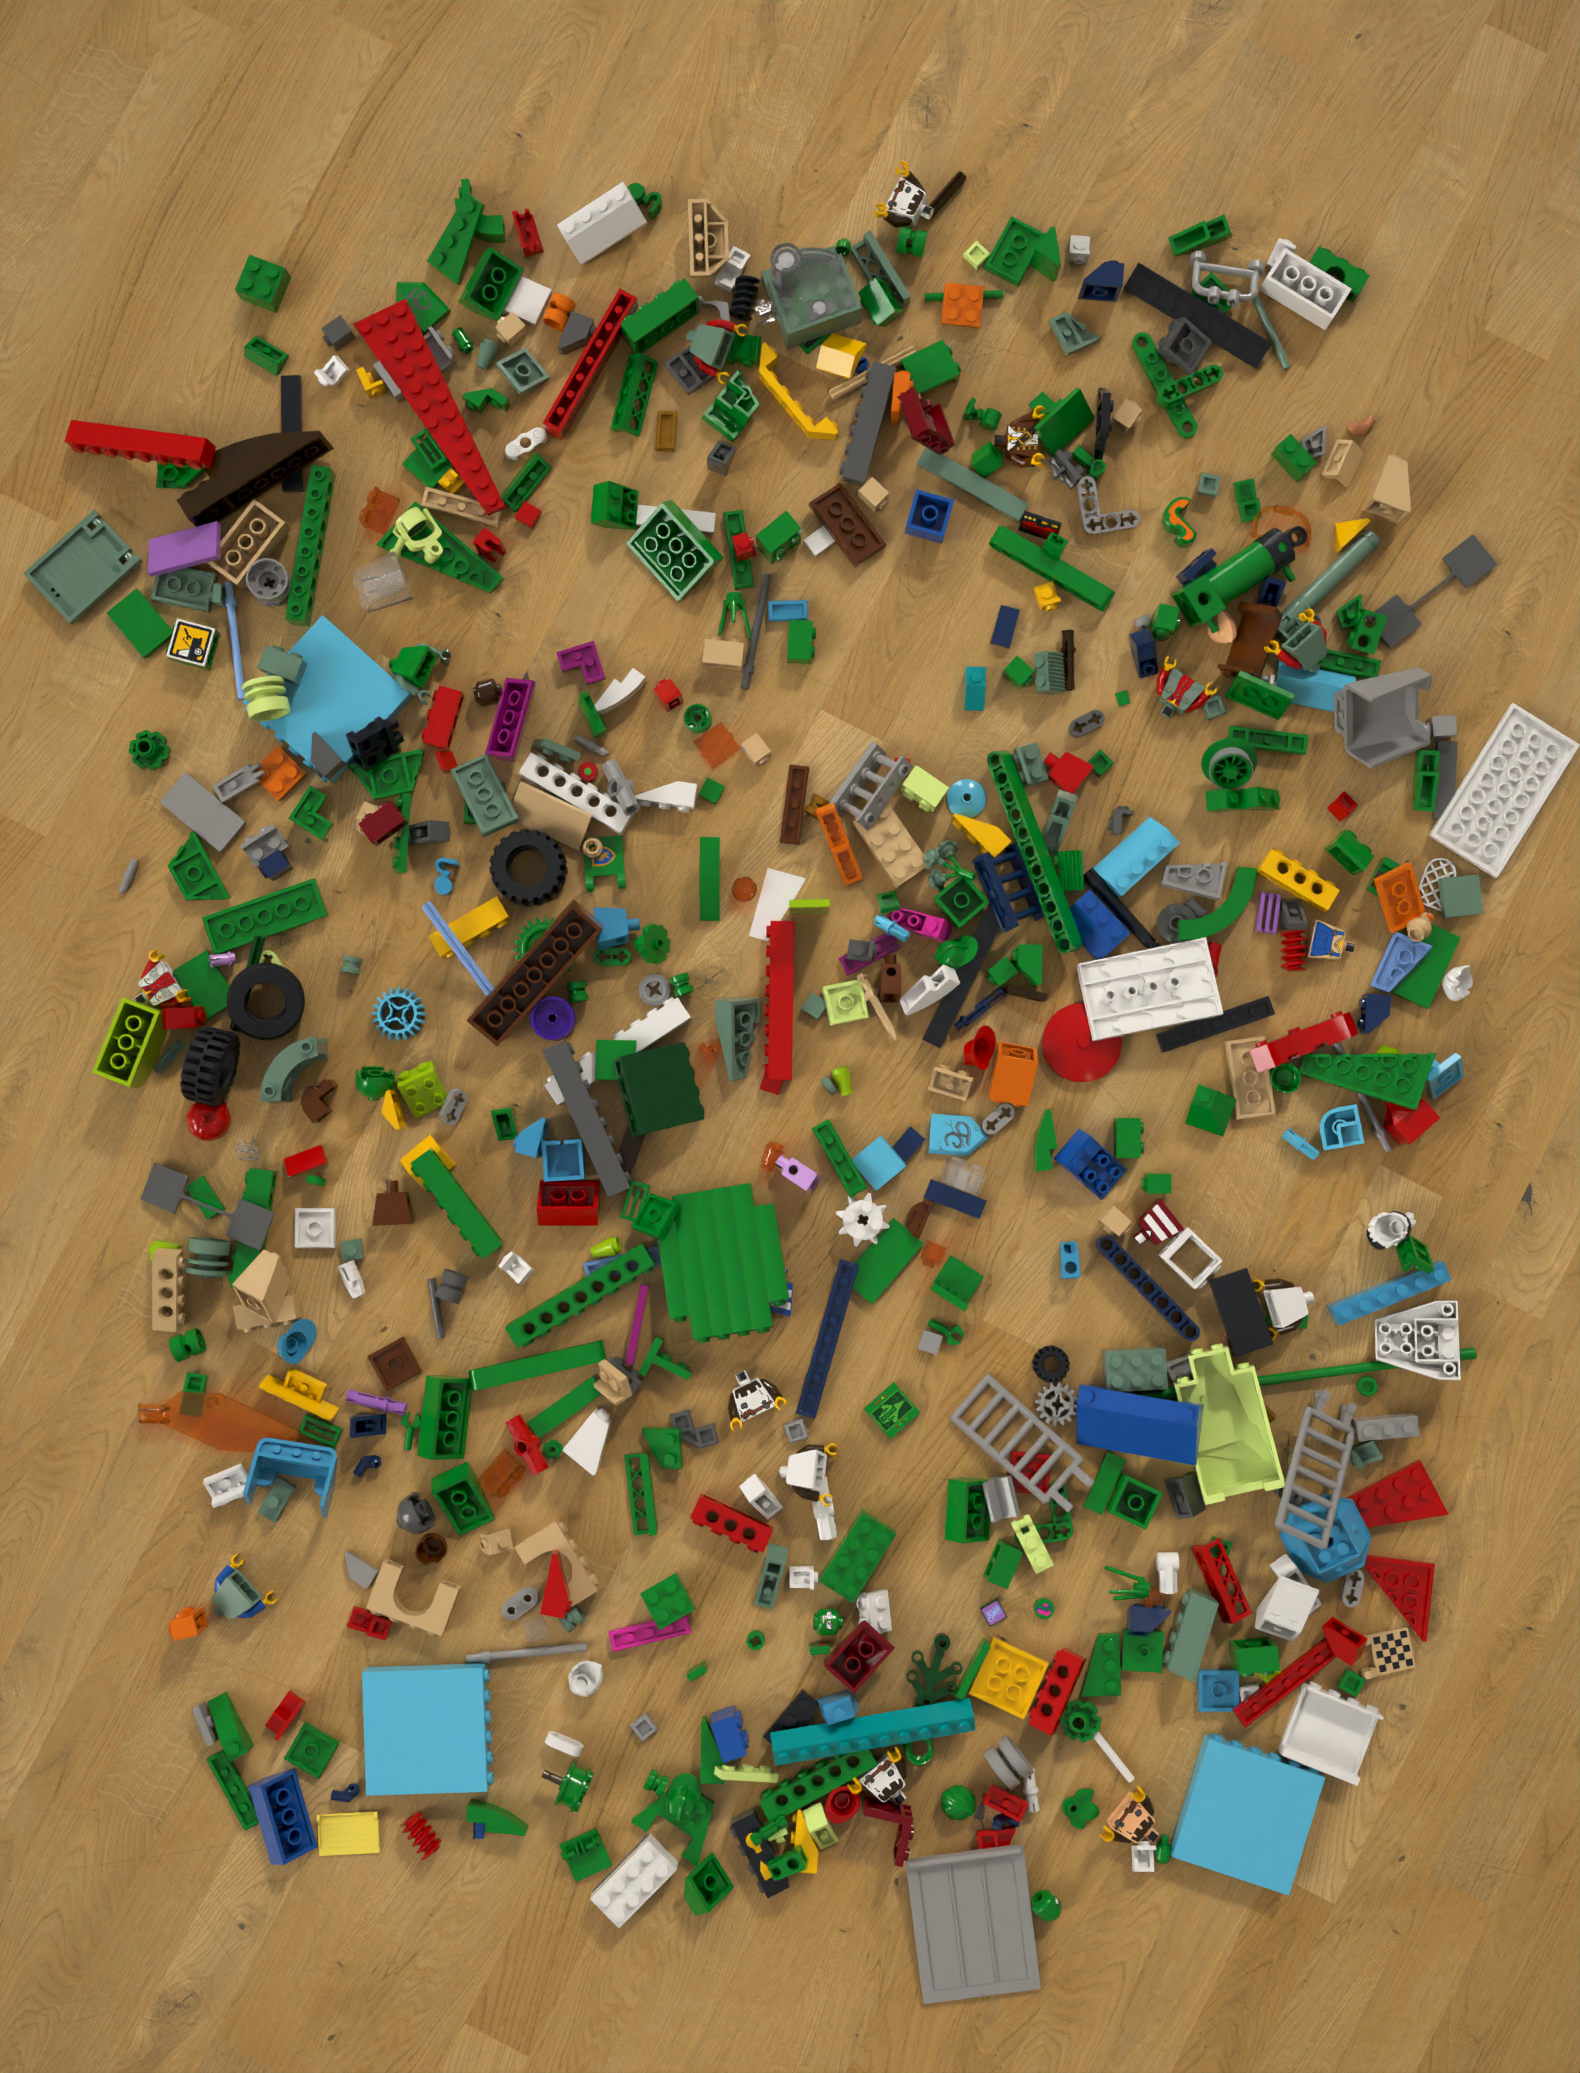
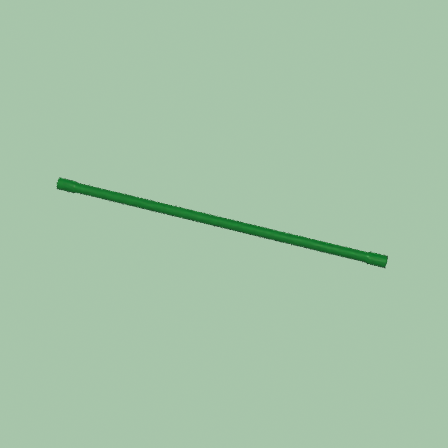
(1465, 1354)

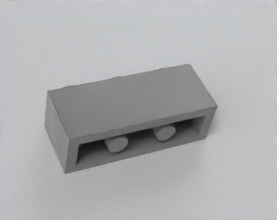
(1385, 1426)

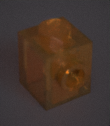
(932, 1254)

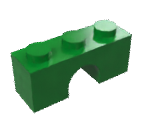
(1347, 273)

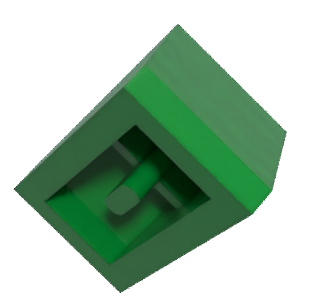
(505, 1123)

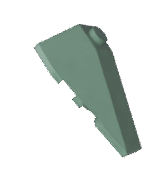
(736, 1026)

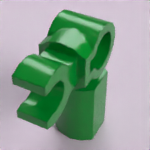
(1096, 467)

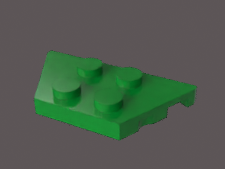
(392, 776)
(196, 872)

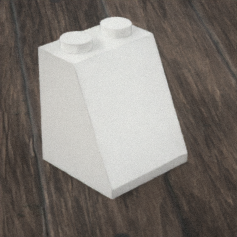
(590, 1440)

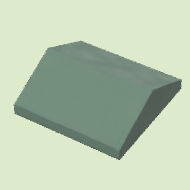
(523, 371)

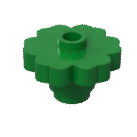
(149, 750)
(653, 944)
(1088, 1713)

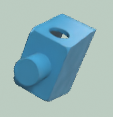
(615, 927)
(838, 1706)

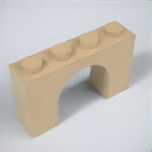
(555, 1537)
(386, 1601)

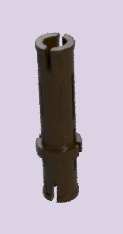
(1068, 650)

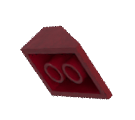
(858, 1656)

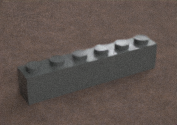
(868, 424)

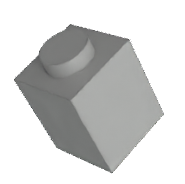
(1442, 727)

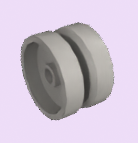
(1006, 1763)

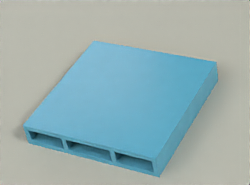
(335, 696)
(427, 1729)
(1247, 1813)

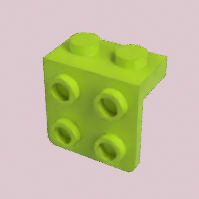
(422, 1088)

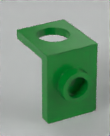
(1043, 400)

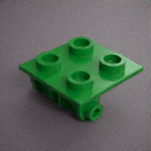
(585, 1854)

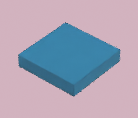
(1217, 1690)

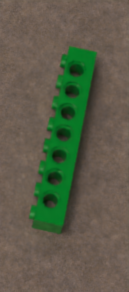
(310, 546)
(517, 1329)

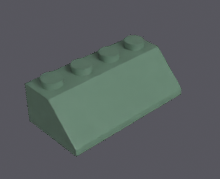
(1190, 1634)

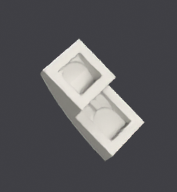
(732, 269)

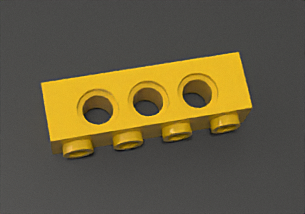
(1287, 881)

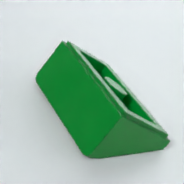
(265, 355)

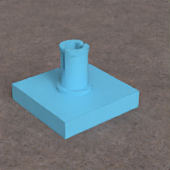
(1444, 1075)

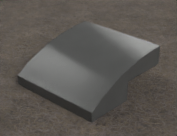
(687, 372)

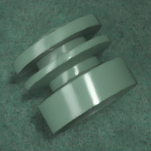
(207, 1257)

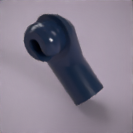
(370, 1461)
(1001, 1819)

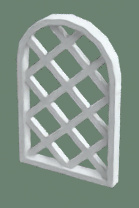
(1425, 873)

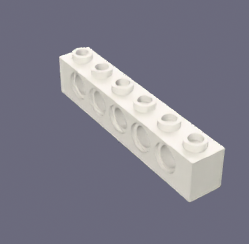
(535, 763)

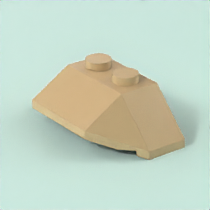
(706, 238)

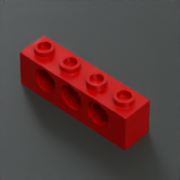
(706, 1504)
(1074, 1664)

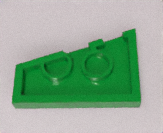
(1104, 1673)

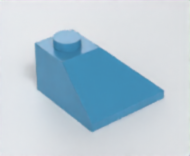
(530, 1139)

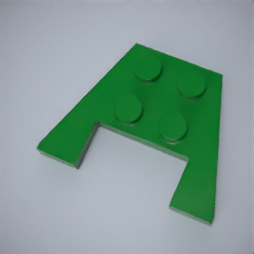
(695, 1828)

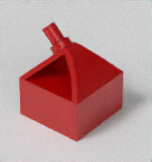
(1406, 1124)

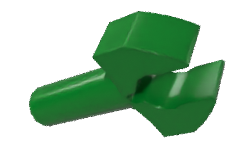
(947, 1331)
(410, 1429)

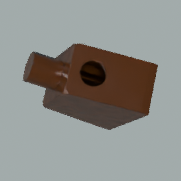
(890, 985)
(392, 1207)

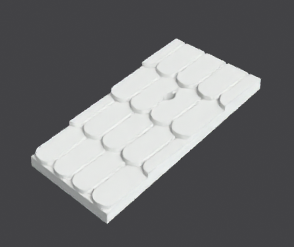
(1149, 989)

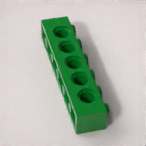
(831, 1781)

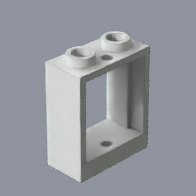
(1212, 1267)

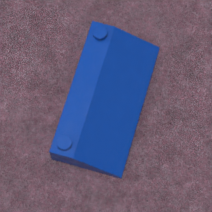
(1139, 1424)

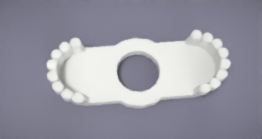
(514, 449)

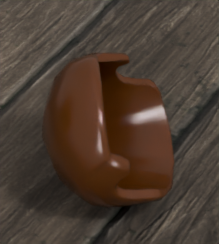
(431, 1548)

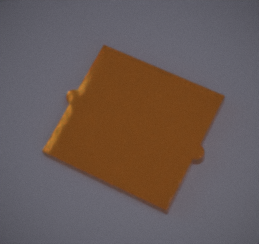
(716, 745)

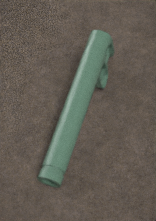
(1325, 584)

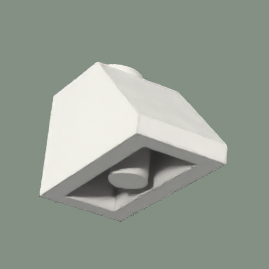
(761, 1496)

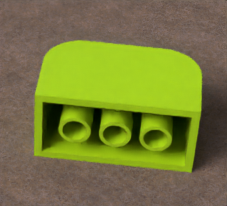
(131, 1044)

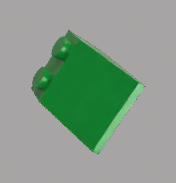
(462, 1498)

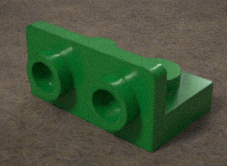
(1414, 1253)

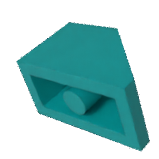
(974, 688)

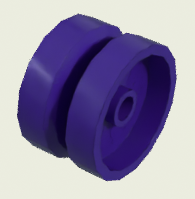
(541, 1020)

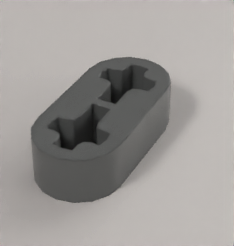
(1084, 720)

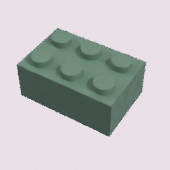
(1135, 1369)

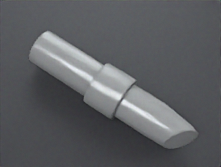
(591, 746)
(128, 875)

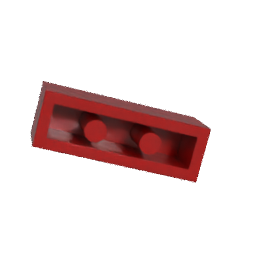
(442, 718)

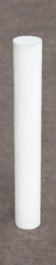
(1113, 1757)

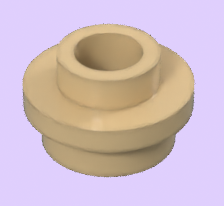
(589, 842)

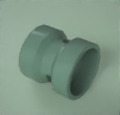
(573, 1618)

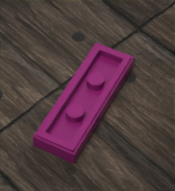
(886, 945)

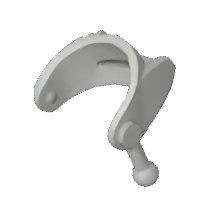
(722, 306)

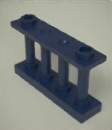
(995, 891)

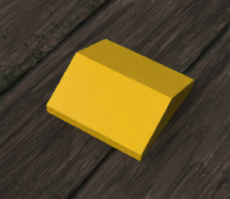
(840, 355)
(393, 1111)
(423, 1146)

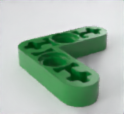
(1058, 1521)

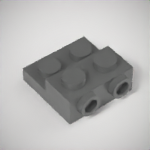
(1183, 345)

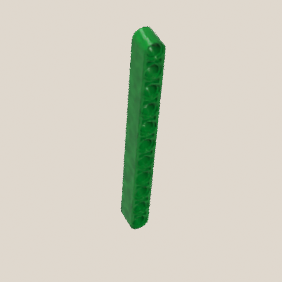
(1031, 842)

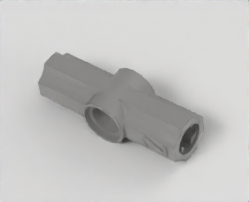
(620, 787)

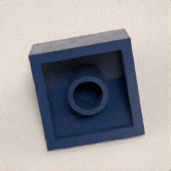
(1103, 283)

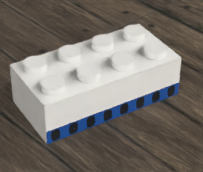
(634, 1880)

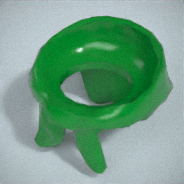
(919, 1760)

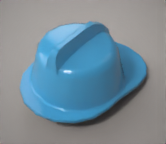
(297, 1341)

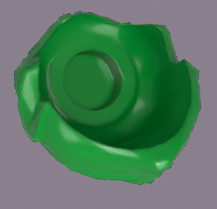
(958, 1802)

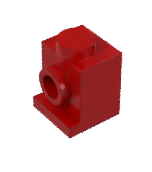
(743, 546)

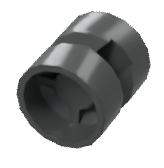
(451, 1286)

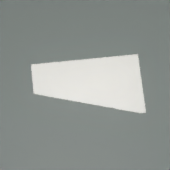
(774, 900)

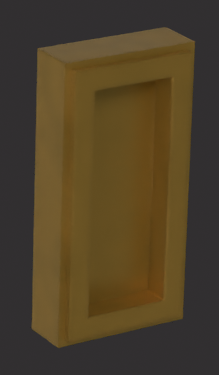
(666, 431)

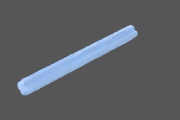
(457, 947)

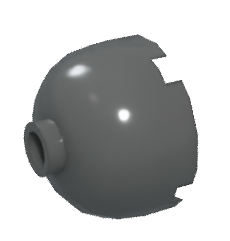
(415, 1514)

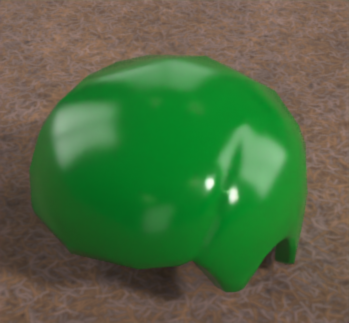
(1285, 1078)

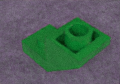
(480, 399)

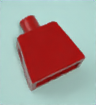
(1067, 771)

